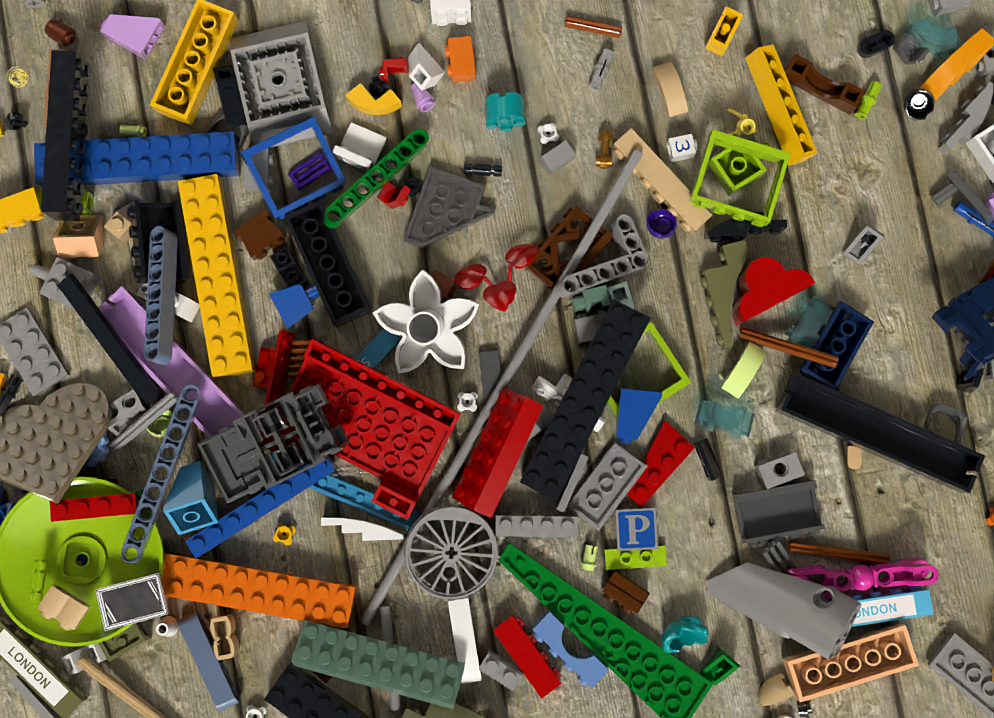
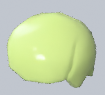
(160, 425)

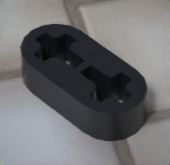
(873, 40)

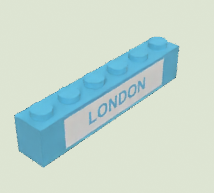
(893, 605)

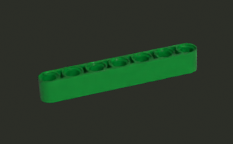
(372, 186)

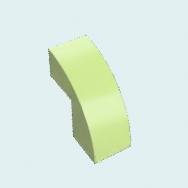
(744, 370)

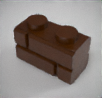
(625, 592)

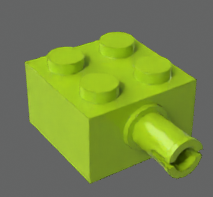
(736, 169)

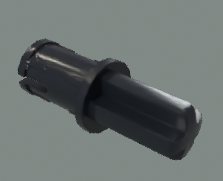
(9, 392)

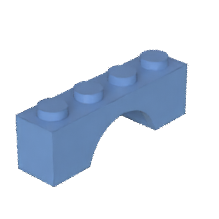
(588, 667)

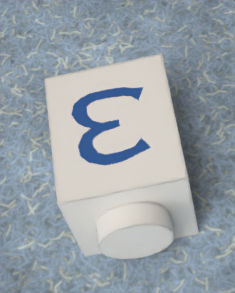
(681, 147)

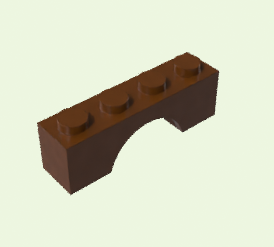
(838, 94)

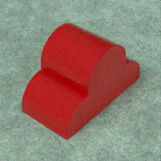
(766, 285)

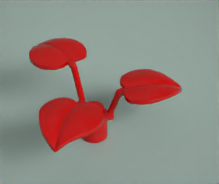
(502, 293)

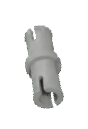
(601, 69)

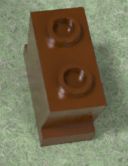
(259, 235)

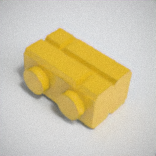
(724, 31)

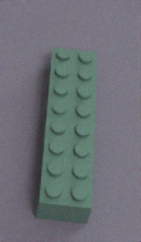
(378, 664)

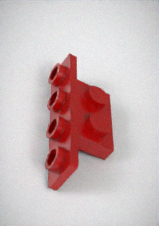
(273, 367)

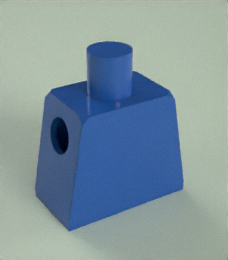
(293, 302)

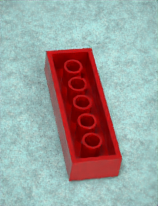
(497, 452)

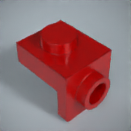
(393, 65)
(393, 196)

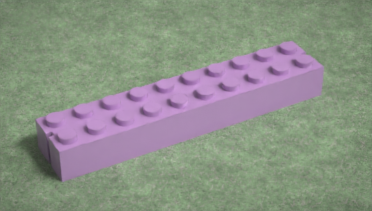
(216, 406)

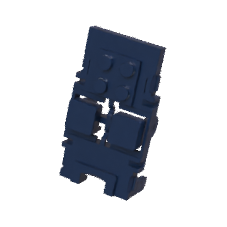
(968, 317)

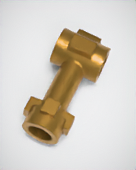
(604, 160)

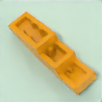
(958, 63)

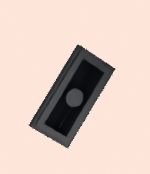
(708, 459)

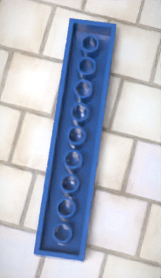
(154, 158)

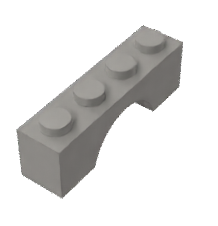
(536, 526)

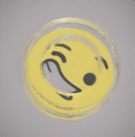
(17, 77)

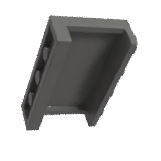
(778, 512)

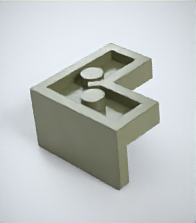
(123, 642)

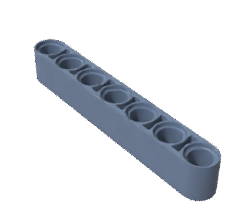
(160, 296)

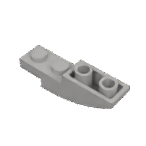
(971, 117)

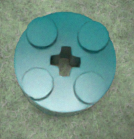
(504, 111)

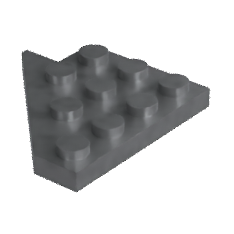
(445, 207)

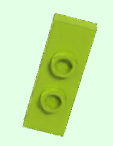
(635, 558)

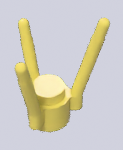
(744, 125)

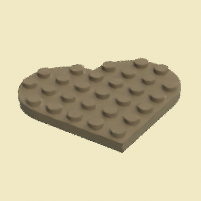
(51, 442)

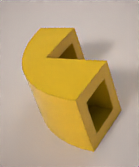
(364, 102)

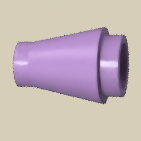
(423, 99)

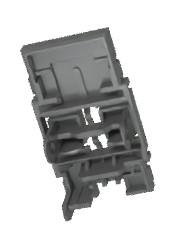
(241, 459)

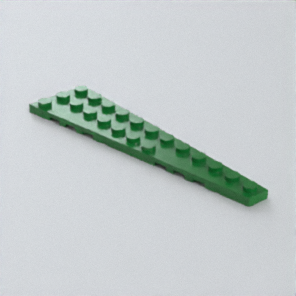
(649, 671)

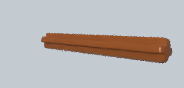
(789, 347)
(838, 552)

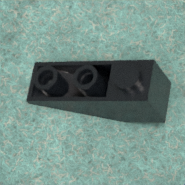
(229, 95)

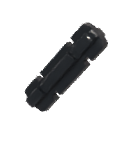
(482, 169)

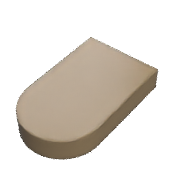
(854, 457)

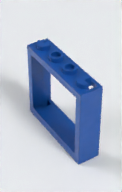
(302, 202)

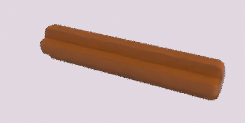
(593, 26)

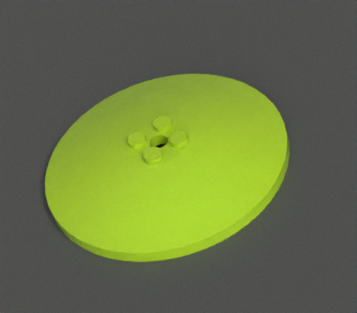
(31, 536)

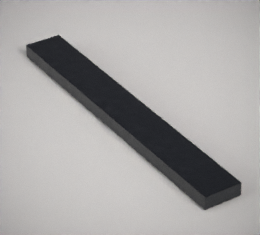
(110, 340)

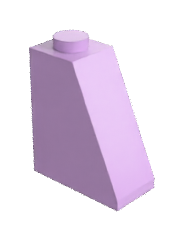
(133, 32)

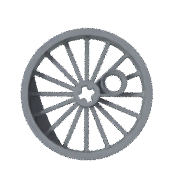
(453, 513)

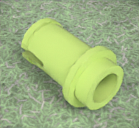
(133, 131)
(589, 558)

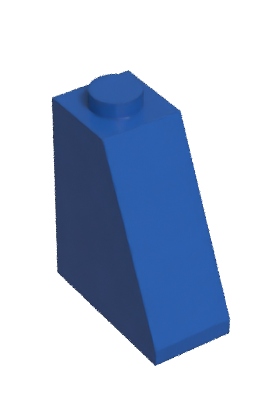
(634, 412)

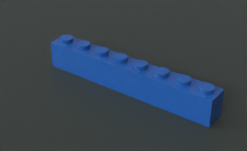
(258, 507)

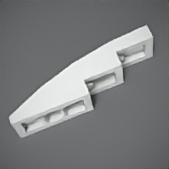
(369, 530)
(464, 638)

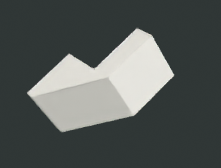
(92, 651)

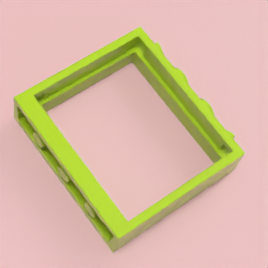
(750, 148)
(684, 380)

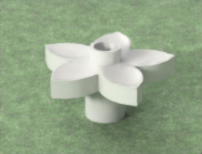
(427, 325)

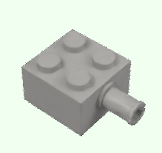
(57, 273)

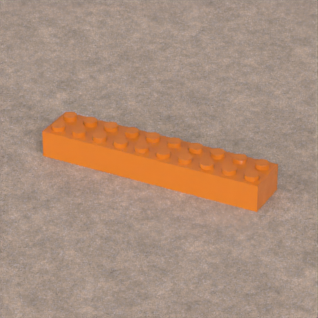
(258, 589)

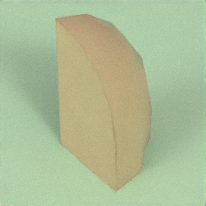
(774, 691)

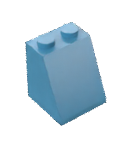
(191, 500)

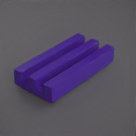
(327, 168)

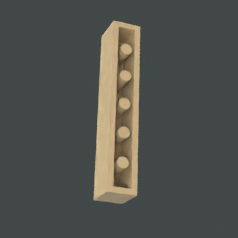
(661, 181)

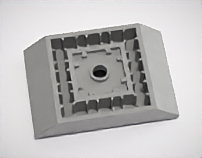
(274, 107)

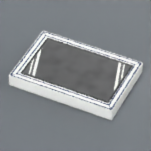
(132, 601)

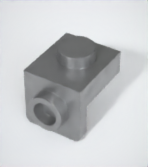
(909, 50)

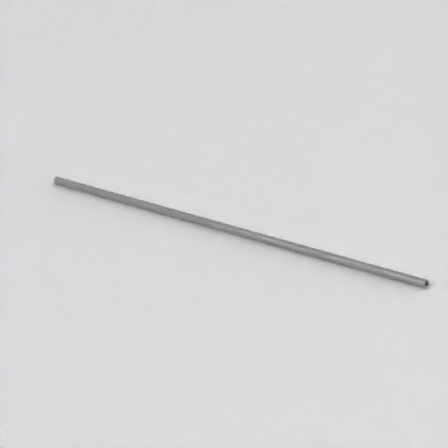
(505, 379)

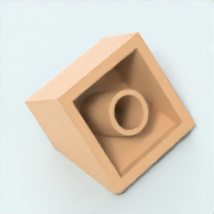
(80, 237)

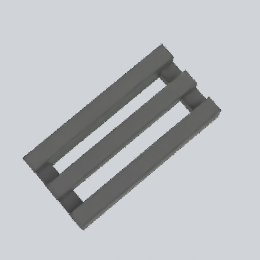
(770, 546)

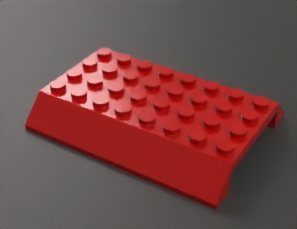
(388, 424)

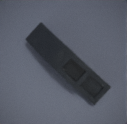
(737, 230)

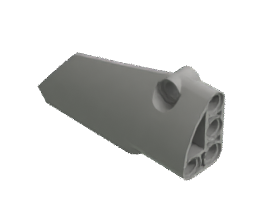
(789, 606)

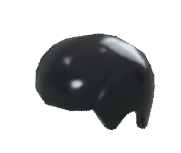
(919, 104)

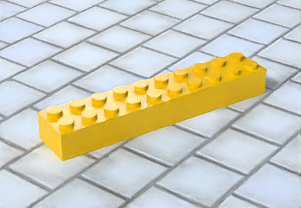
(217, 276)

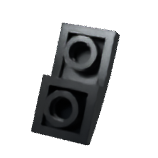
(288, 267)

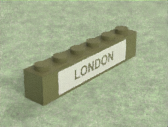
(38, 671)

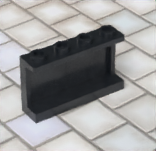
(145, 218)

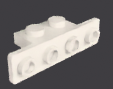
(556, 393)

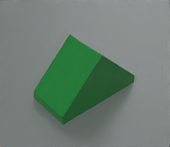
(719, 667)

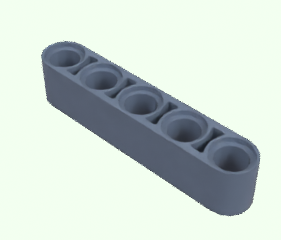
(212, 670)

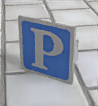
(636, 529)

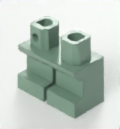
(591, 298)

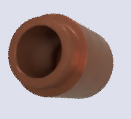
(60, 32)

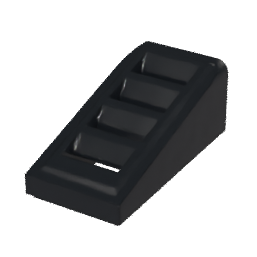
(971, 384)

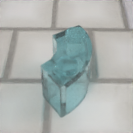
(937, 39)
(813, 317)
(724, 418)

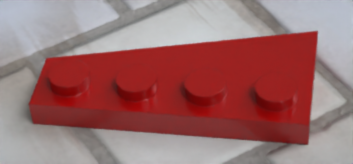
(662, 459)

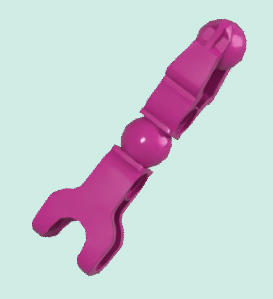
(864, 577)

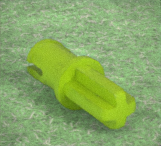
(868, 100)

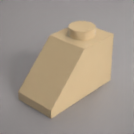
(119, 224)

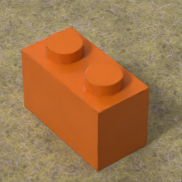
(461, 59)

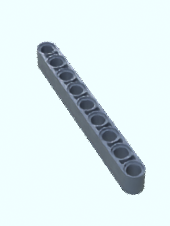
(154, 481)

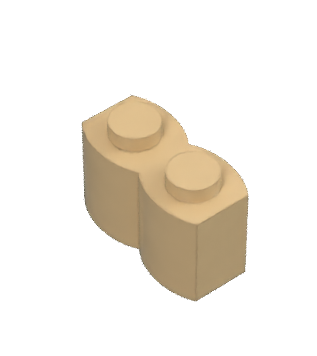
(63, 607)
(226, 642)

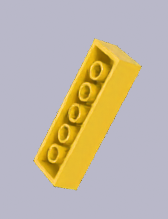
(193, 60)

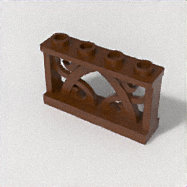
(572, 234)

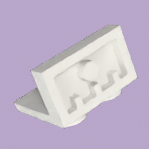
(360, 147)

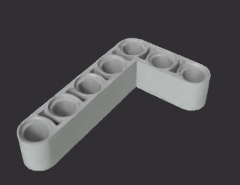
(609, 268)

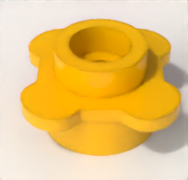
(278, 536)

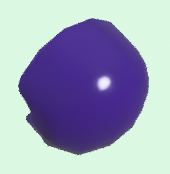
(661, 223)

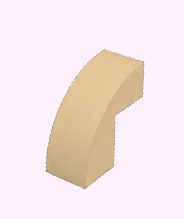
(671, 89)

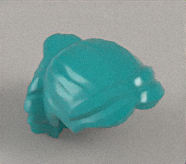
(684, 632)

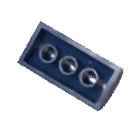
(840, 338)

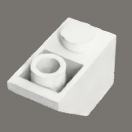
(423, 68)

